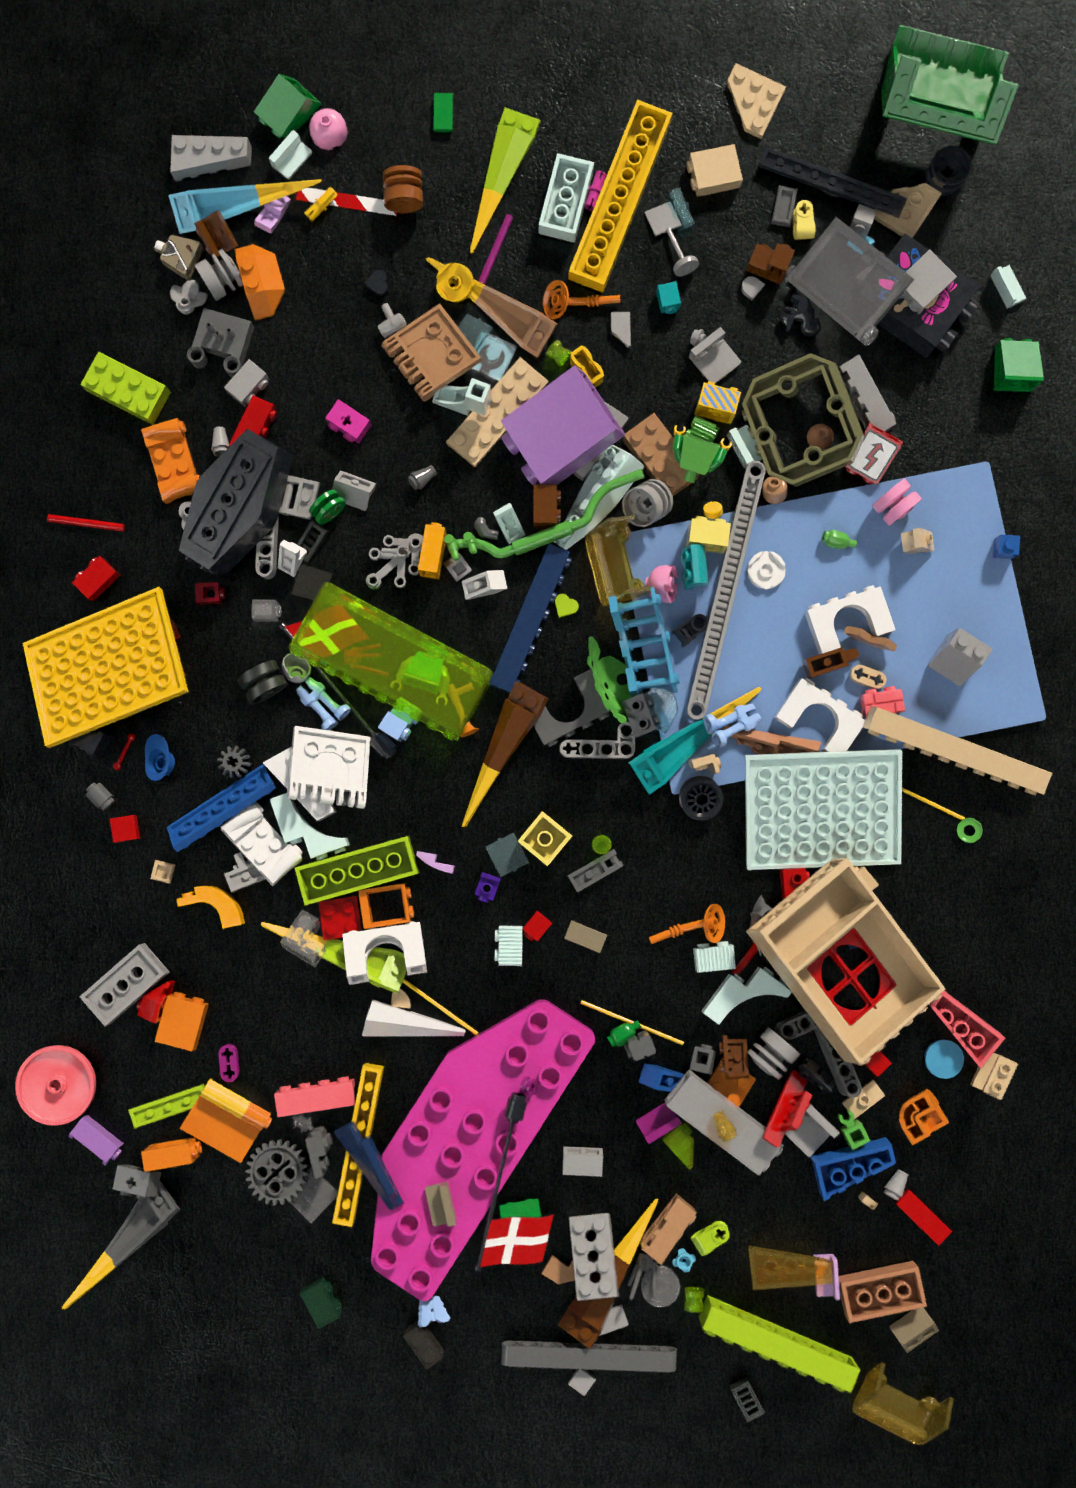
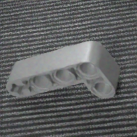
(597, 744)

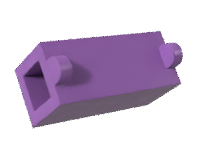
(97, 1139)

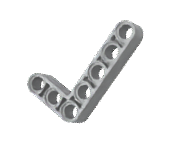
(271, 558)

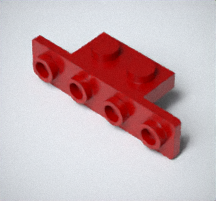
(788, 1110)

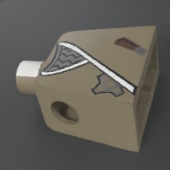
(180, 255)

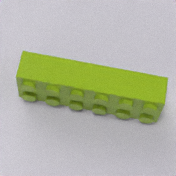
(356, 870)

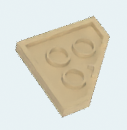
(754, 98)
(917, 207)

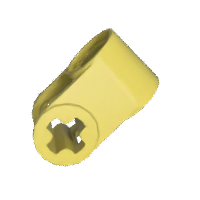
(803, 223)

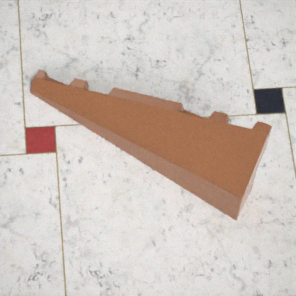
(772, 743)

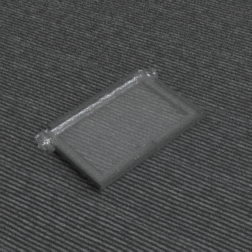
(849, 280)

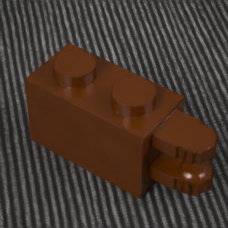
(829, 662)

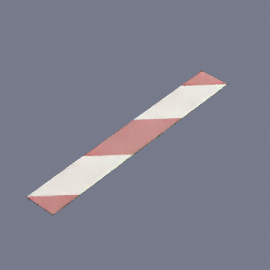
(346, 201)

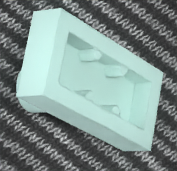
(509, 523)

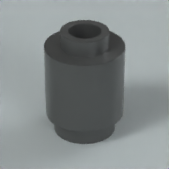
(99, 796)

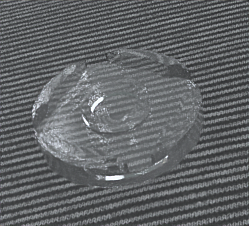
(666, 1286)

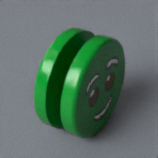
(327, 507)

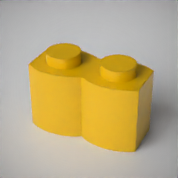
(582, 359)

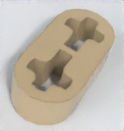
(869, 672)

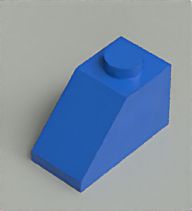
(659, 1077)

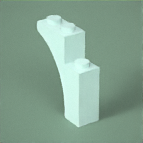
(465, 399)
(295, 827)
(734, 992)

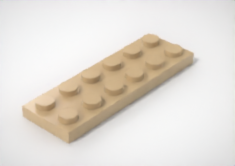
(480, 432)

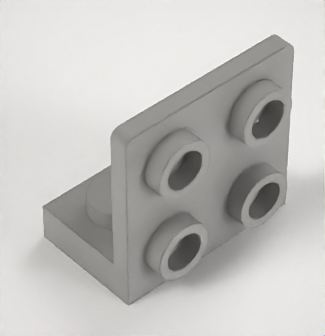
(714, 357)
(812, 1132)

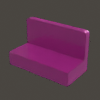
(658, 1122)

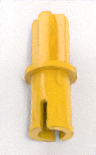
(321, 204)

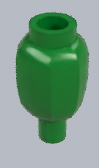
(622, 1033)

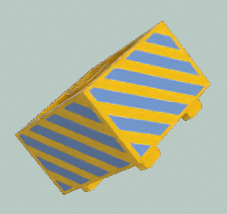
(717, 402)

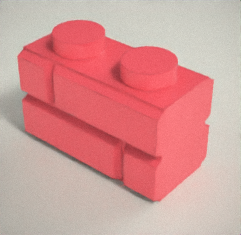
(889, 700)

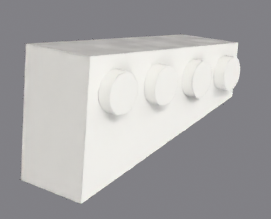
(280, 767)

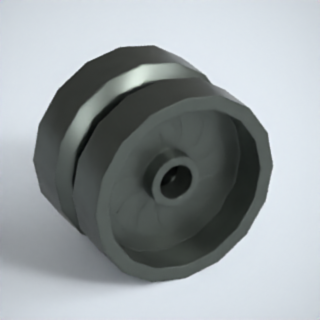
(262, 682)

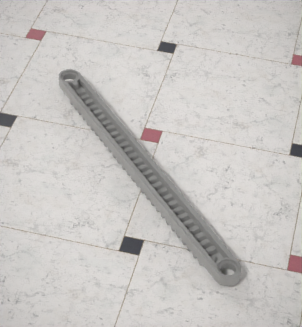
(726, 590)

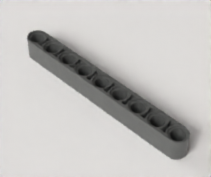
(581, 1357)

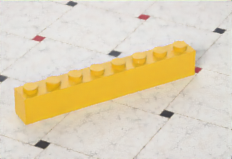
(364, 1118)

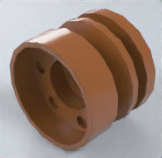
(402, 189)

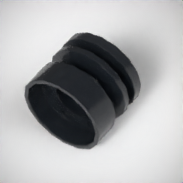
(953, 162)

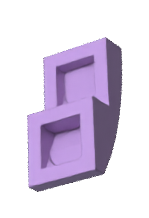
(272, 214)
(430, 859)

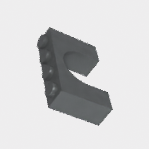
(551, 730)

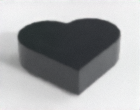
(377, 283)

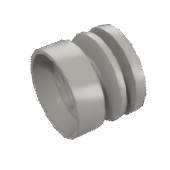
(219, 274)
(648, 502)
(773, 1053)

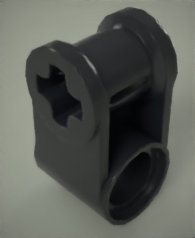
(689, 629)

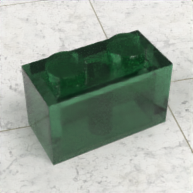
(321, 1302)

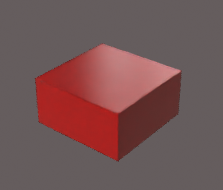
(124, 828)

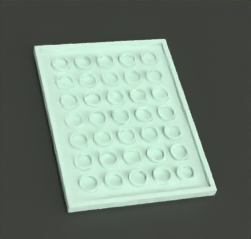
(823, 808)

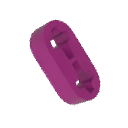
(234, 1063)

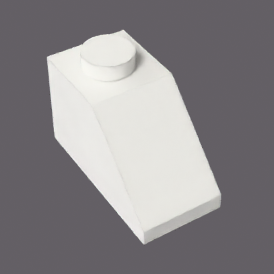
(484, 584)

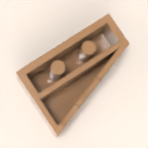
(667, 1228)

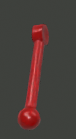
(117, 766)

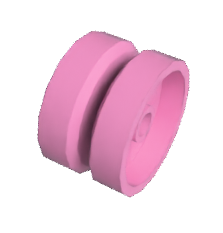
(897, 502)

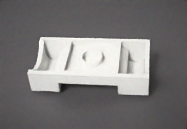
(261, 843)

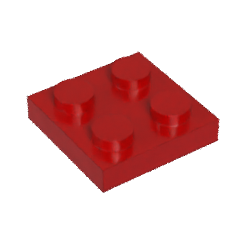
(339, 917)

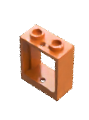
(366, 907)
(171, 1153)

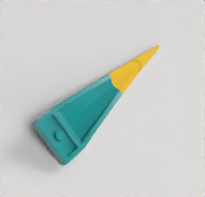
(664, 758)

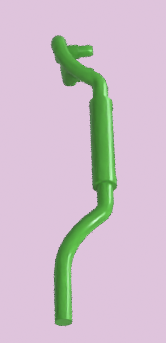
(545, 536)

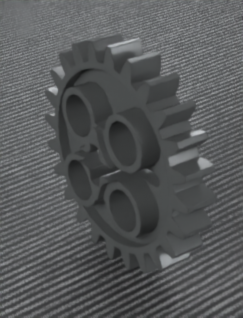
(288, 1185)

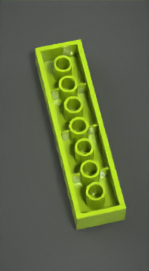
(779, 1344)

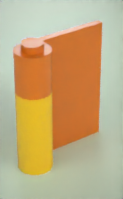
(225, 1120)

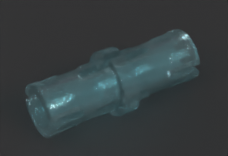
(681, 208)

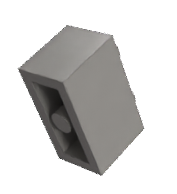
(247, 382)

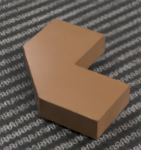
(875, 641)
(559, 1271)

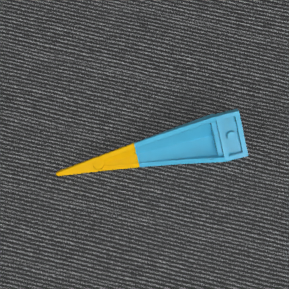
(230, 201)

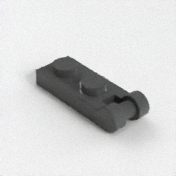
(594, 871)

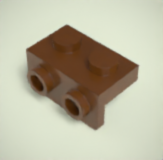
(215, 234)
(735, 1058)

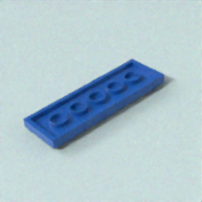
(220, 808)

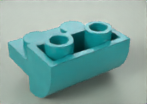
(694, 566)

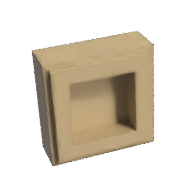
(162, 871)

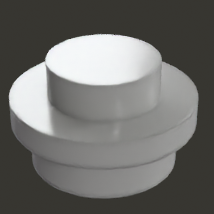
(697, 337)

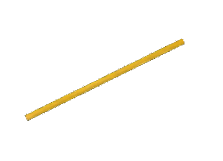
(932, 804)
(440, 1007)
(630, 1022)

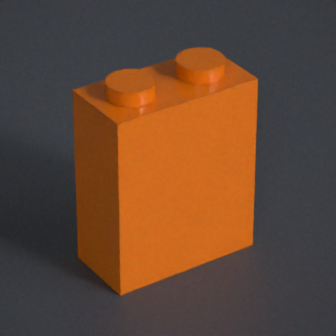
(182, 1021)

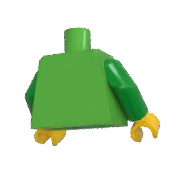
(697, 454)

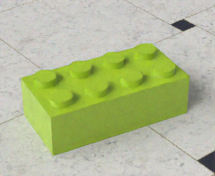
(125, 388)

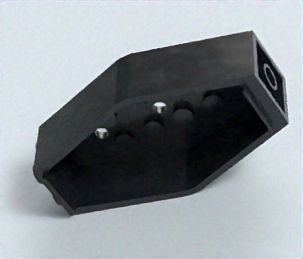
(253, 505)

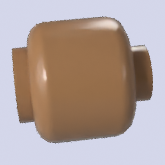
(774, 490)

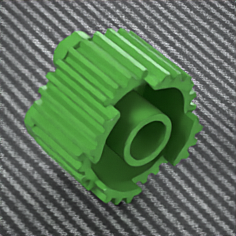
(703, 429)

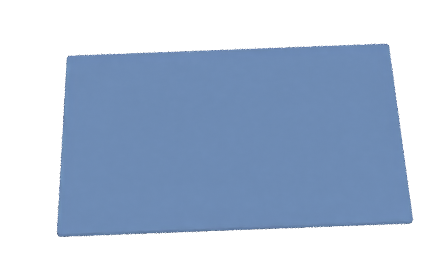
(923, 591)

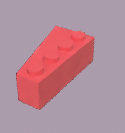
(969, 1029)

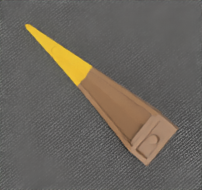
(524, 324)

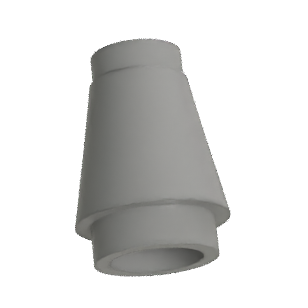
(219, 442)
(896, 1185)

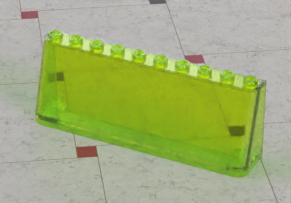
(391, 661)

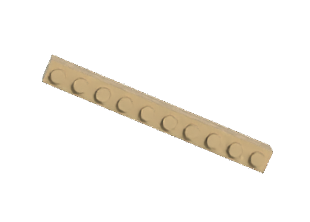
(956, 749)

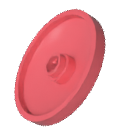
(55, 1085)

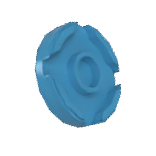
(944, 1058)

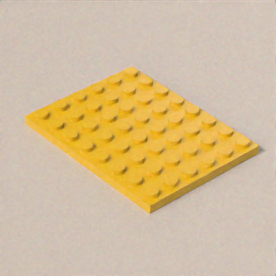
(104, 667)

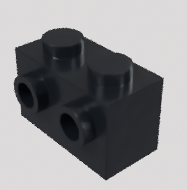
(642, 715)

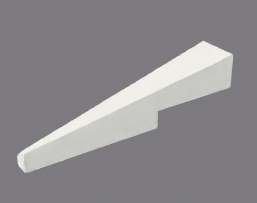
(393, 1021)

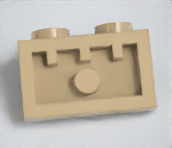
(702, 763)

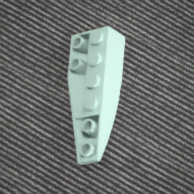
(611, 465)

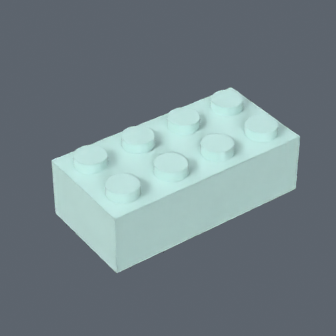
(566, 197)

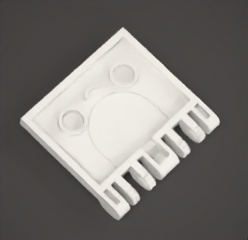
(330, 763)

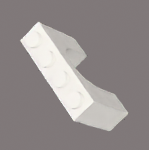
(869, 602)
(846, 722)
(359, 944)

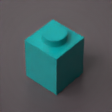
(668, 297)

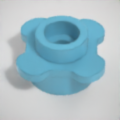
(682, 1254)

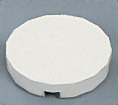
(766, 570)

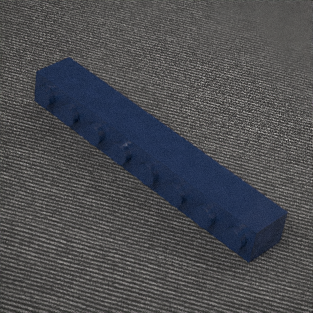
(530, 617)

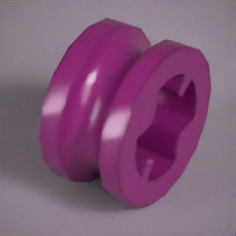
(528, 1086)

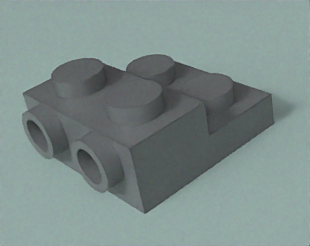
(318, 1145)

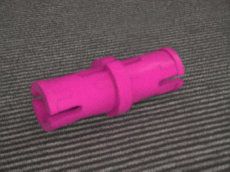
(595, 189)

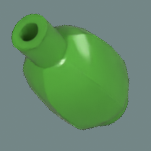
(837, 539)

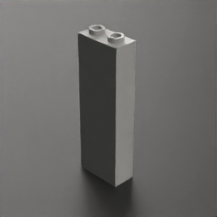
(696, 1104)

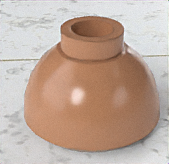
(820, 436)

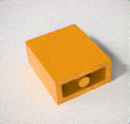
(432, 551)

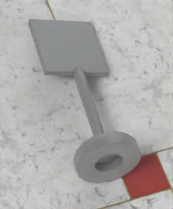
(663, 220)

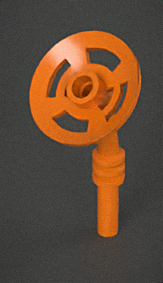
(564, 300)
(708, 923)

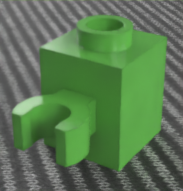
(853, 1131)

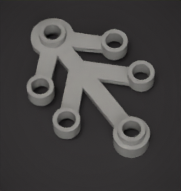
(396, 560)

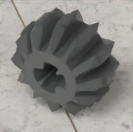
(231, 769)

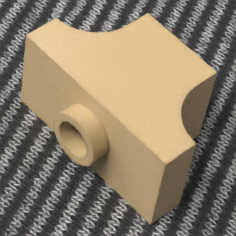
(917, 541)

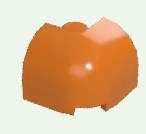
(921, 1116)

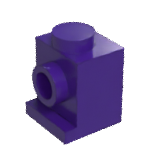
(492, 881)

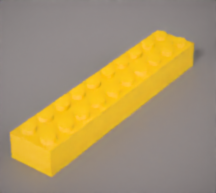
(620, 196)

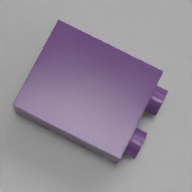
(561, 428)

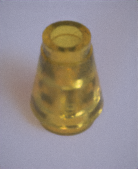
(724, 1127)

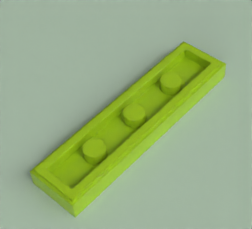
(165, 1107)

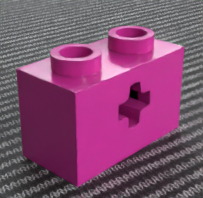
(340, 413)

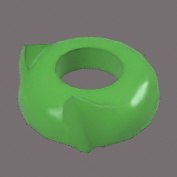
(977, 826)

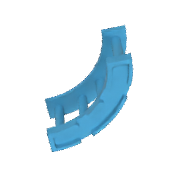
(627, 646)

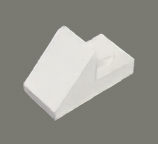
(290, 557)

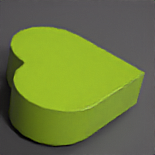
(565, 605)

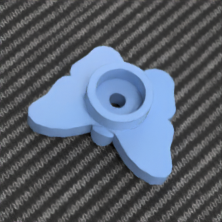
(432, 1311)

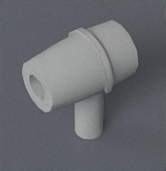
(392, 323)

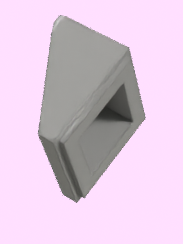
(457, 568)

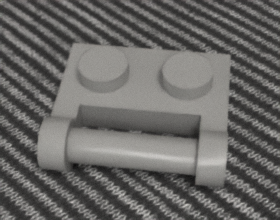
(305, 497)

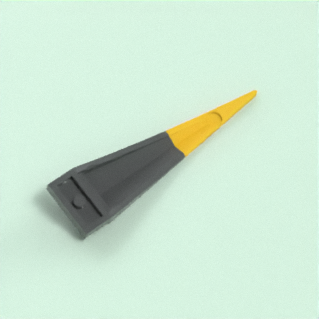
(140, 1226)

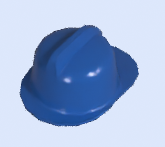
(158, 758)

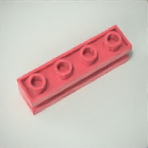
(315, 1097)

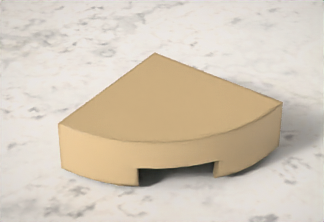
(400, 999)
(867, 1200)

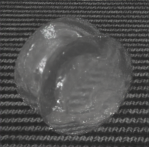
(302, 1122)

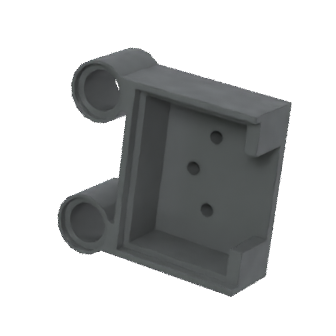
(223, 337)

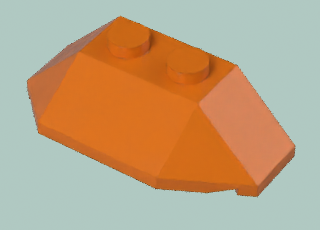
(260, 280)

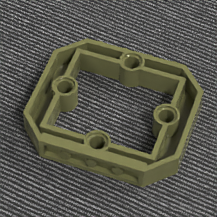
(773, 383)

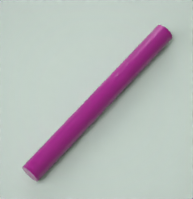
(495, 249)

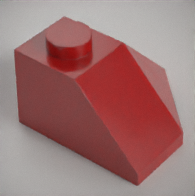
(153, 1003)

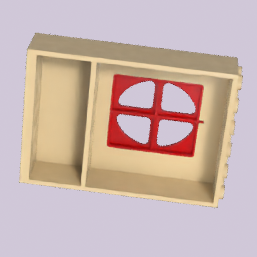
(834, 911)

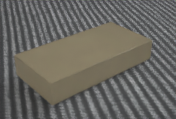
(585, 936)

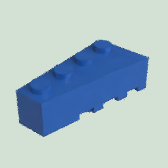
(846, 1166)

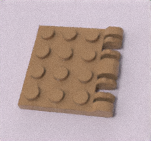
(432, 350)

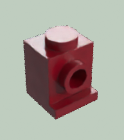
(203, 590)

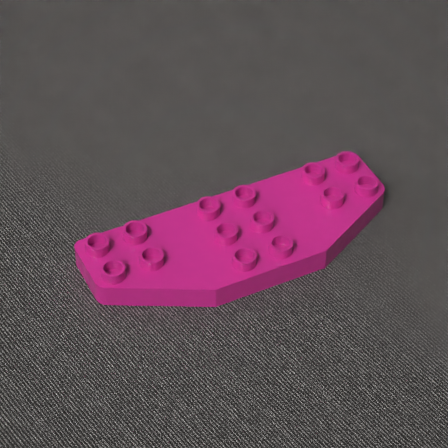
(461, 1135)

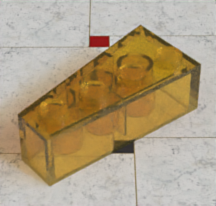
(786, 1269)

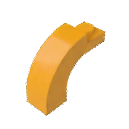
(225, 904)

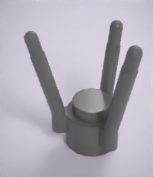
(643, 1263)

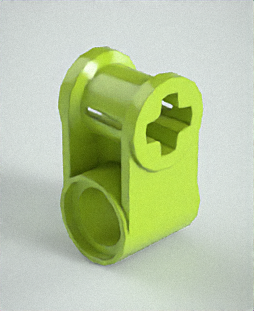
(708, 1238)

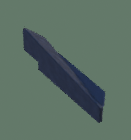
(370, 1162)

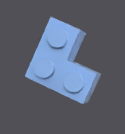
(397, 725)

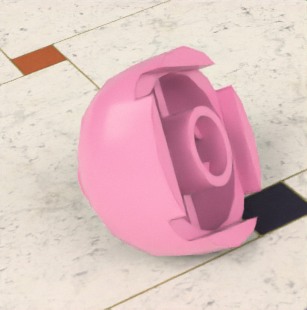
(328, 129)
(664, 583)

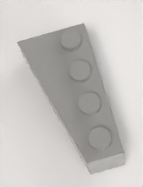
(207, 155)
(865, 395)

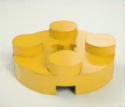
(444, 282)

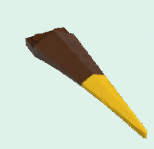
(515, 721)
(587, 1317)

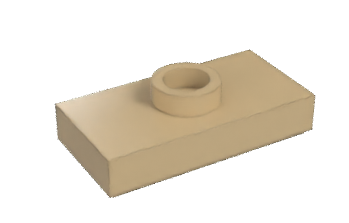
(869, 1096)

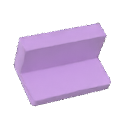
(829, 1289)

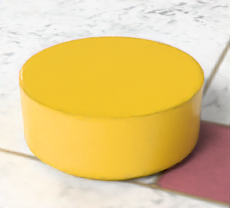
(713, 510)

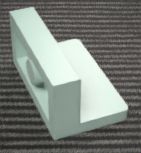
(290, 155)
(1007, 286)
(743, 445)

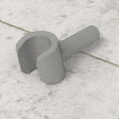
(398, 551)

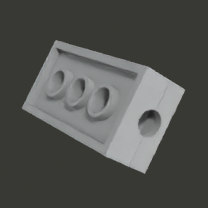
(97, 995)
(605, 1265)

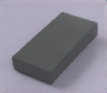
(784, 206)

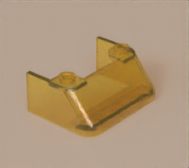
(611, 561)
(900, 1413)

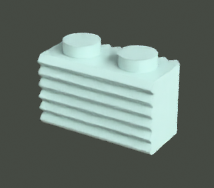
(509, 945)
(714, 957)

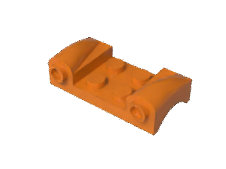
(171, 459)

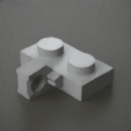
(243, 874)

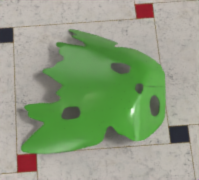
(607, 671)

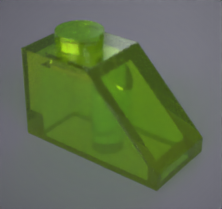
(681, 1143)

